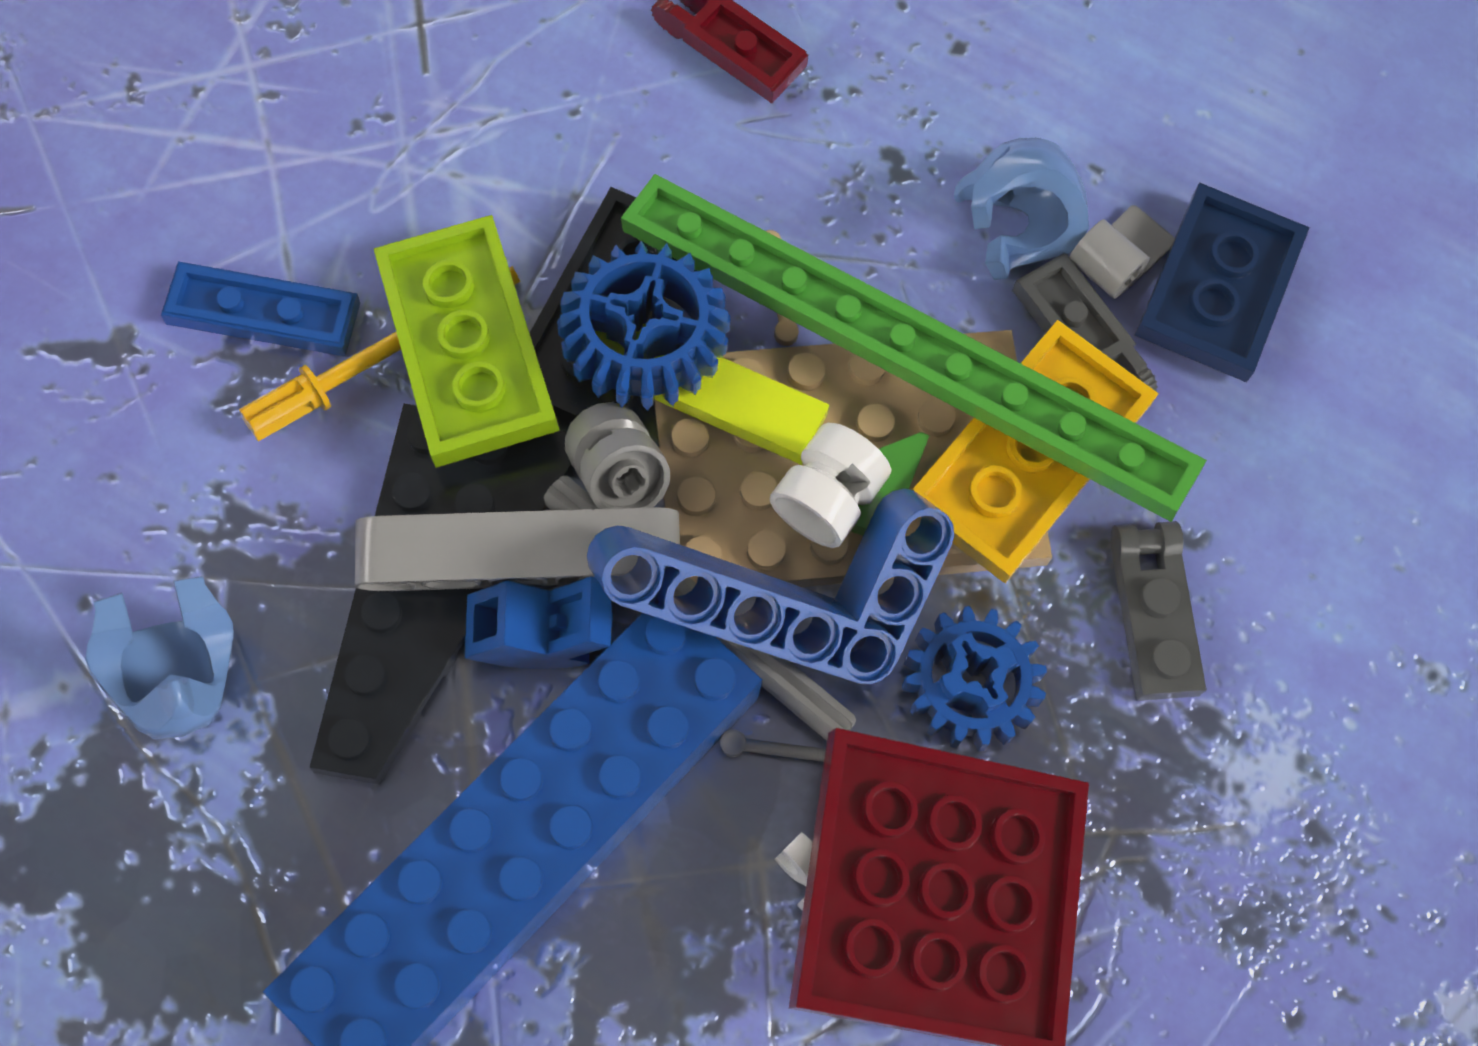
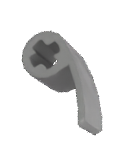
(1121, 252)

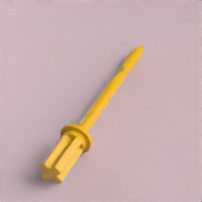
(309, 391)

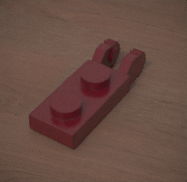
(735, 43)

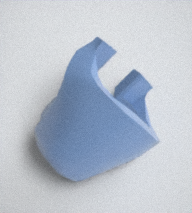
(1037, 181)
(167, 674)

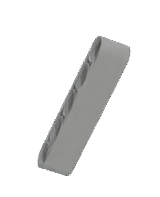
(493, 547)

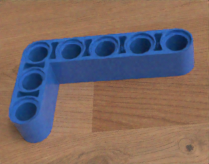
(781, 605)

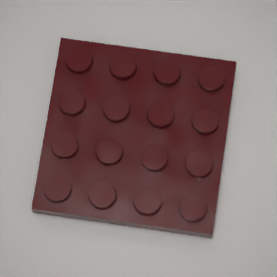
(941, 894)

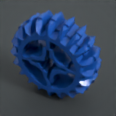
(618, 302)

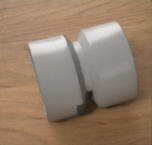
(616, 458)

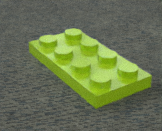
(465, 341)

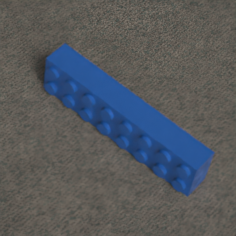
(517, 841)

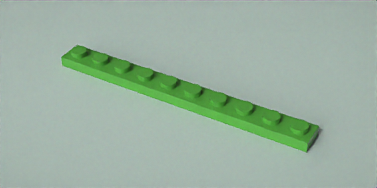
(917, 348)

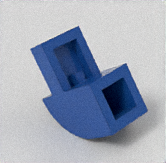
(536, 626)

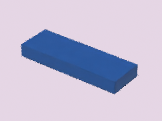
(261, 308)

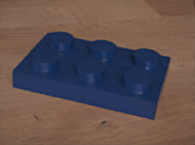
(1222, 282)

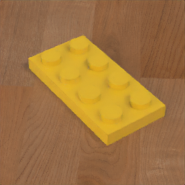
(1004, 491)

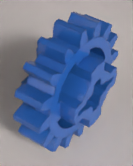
(984, 702)

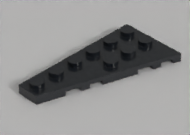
(408, 640)

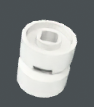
(836, 477)

